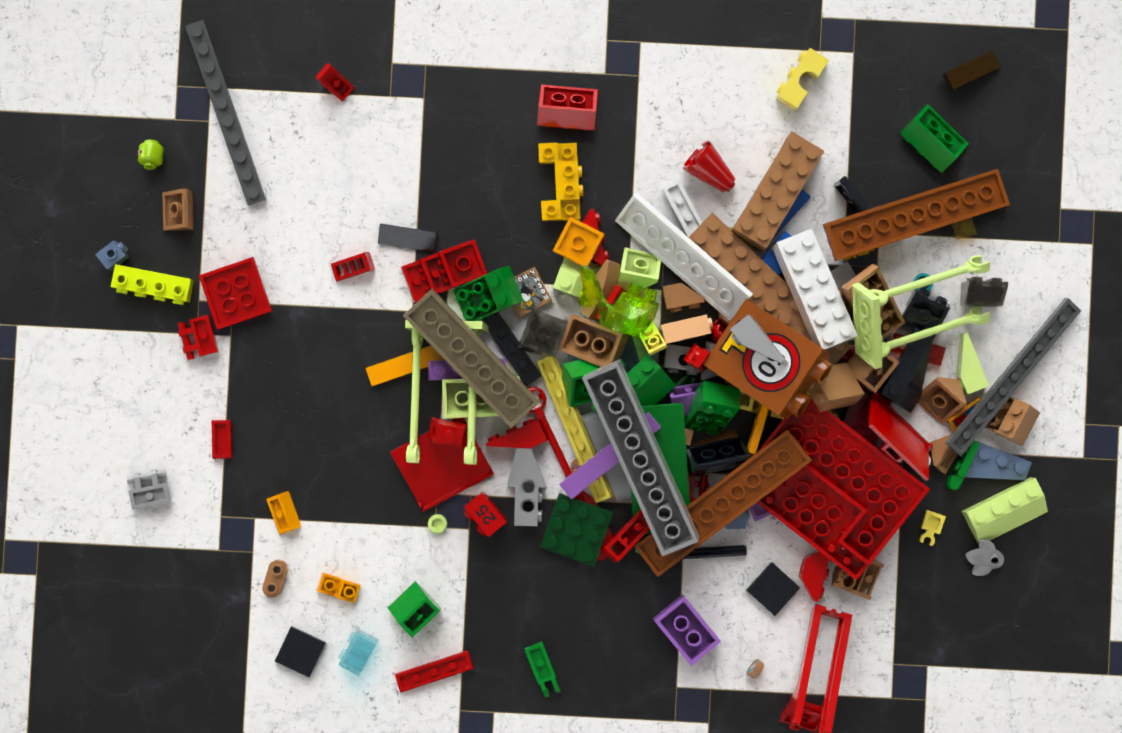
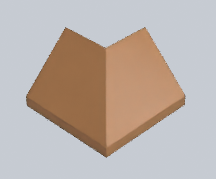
(942, 398)

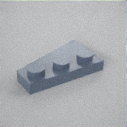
(997, 464)

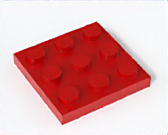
(235, 293)

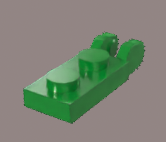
(961, 467)
(541, 667)

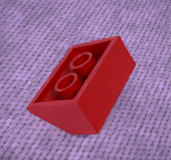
(567, 107)

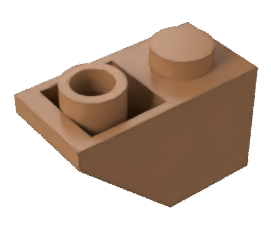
(679, 296)

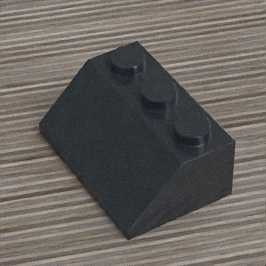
(716, 456)

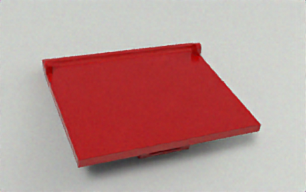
(899, 436)
(440, 470)

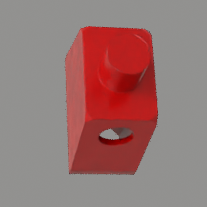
(447, 432)

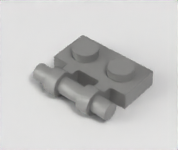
(148, 495)

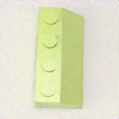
(457, 398)
(1006, 510)

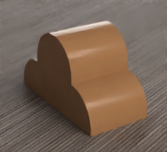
(873, 279)

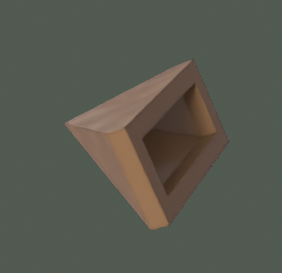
(942, 454)

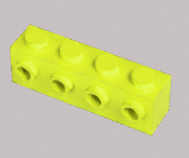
(152, 283)

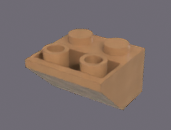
(867, 375)
(1014, 421)

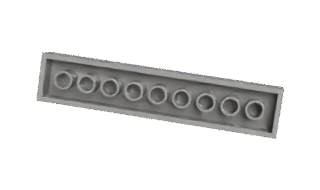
(641, 457)

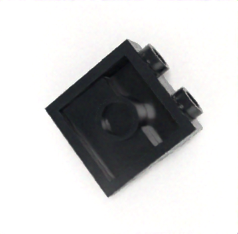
(924, 311)

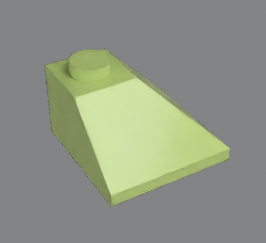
(638, 268)
(569, 278)

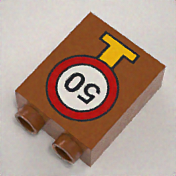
(764, 379)

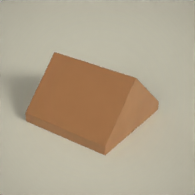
(178, 210)

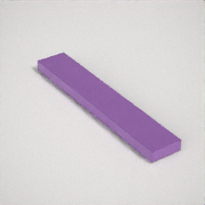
(596, 466)

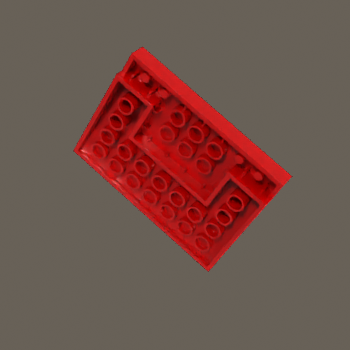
(848, 494)

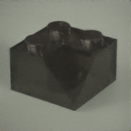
(542, 334)

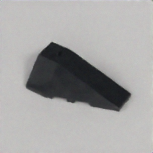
(906, 381)

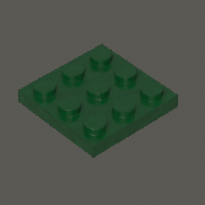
(577, 529)

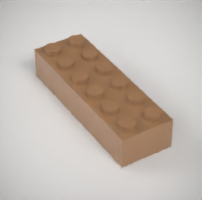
(777, 191)

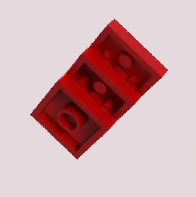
(444, 270)

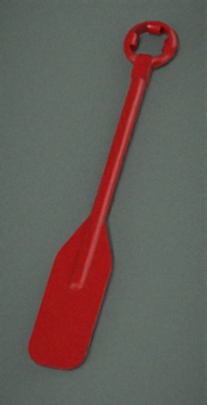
(561, 458)

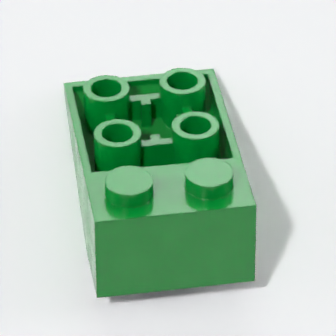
(488, 294)
(712, 408)

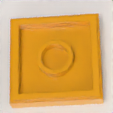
(578, 242)

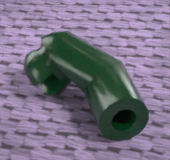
(686, 379)

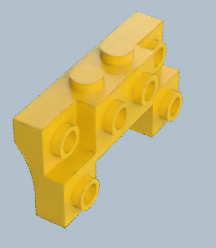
(567, 181)

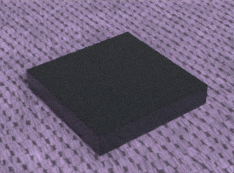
(851, 195)
(773, 588)
(300, 651)

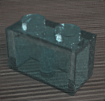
(358, 651)

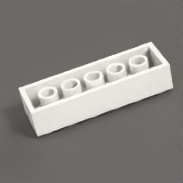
(814, 290)

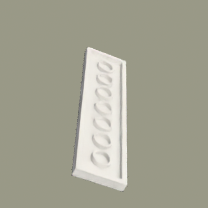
(683, 256)

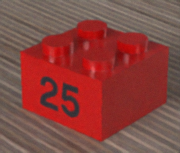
(485, 514)

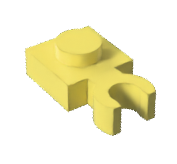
(932, 524)

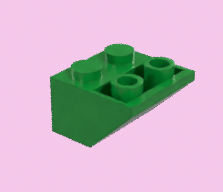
(414, 609)

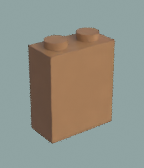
(837, 390)

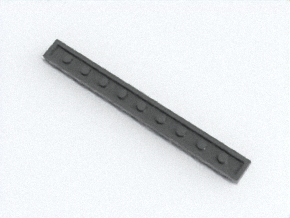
(225, 112)
(1013, 376)

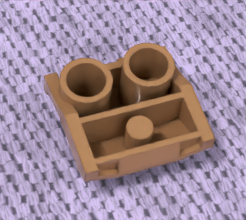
(863, 585)

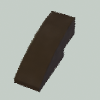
(971, 70)

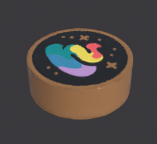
(755, 668)

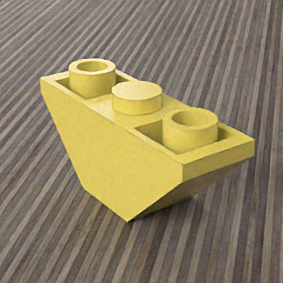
(652, 340)

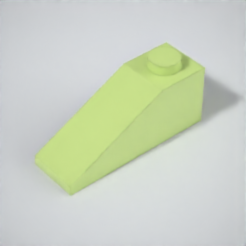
(969, 368)

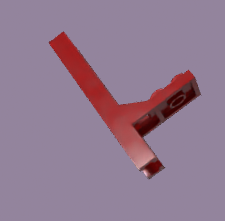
(808, 715)

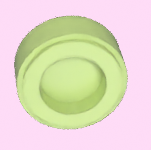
(437, 523)

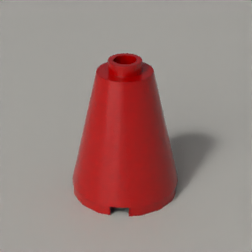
(710, 168)

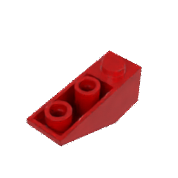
(524, 437)

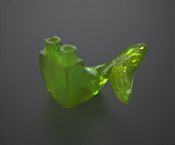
(628, 314)

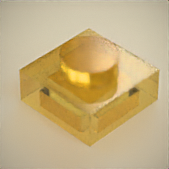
(964, 228)

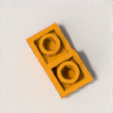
(338, 587)

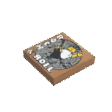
(533, 292)

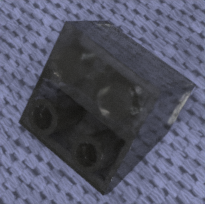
(983, 293)

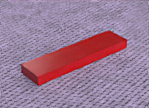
(434, 671)

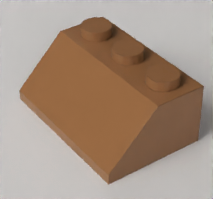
(592, 341)

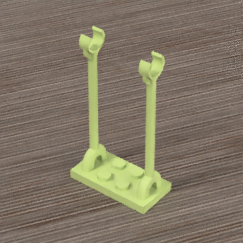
(868, 319)
(413, 449)

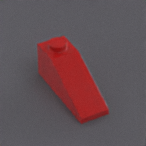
(626, 537)

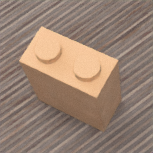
(686, 329)

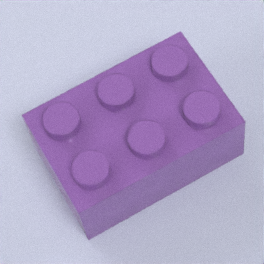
(686, 629)

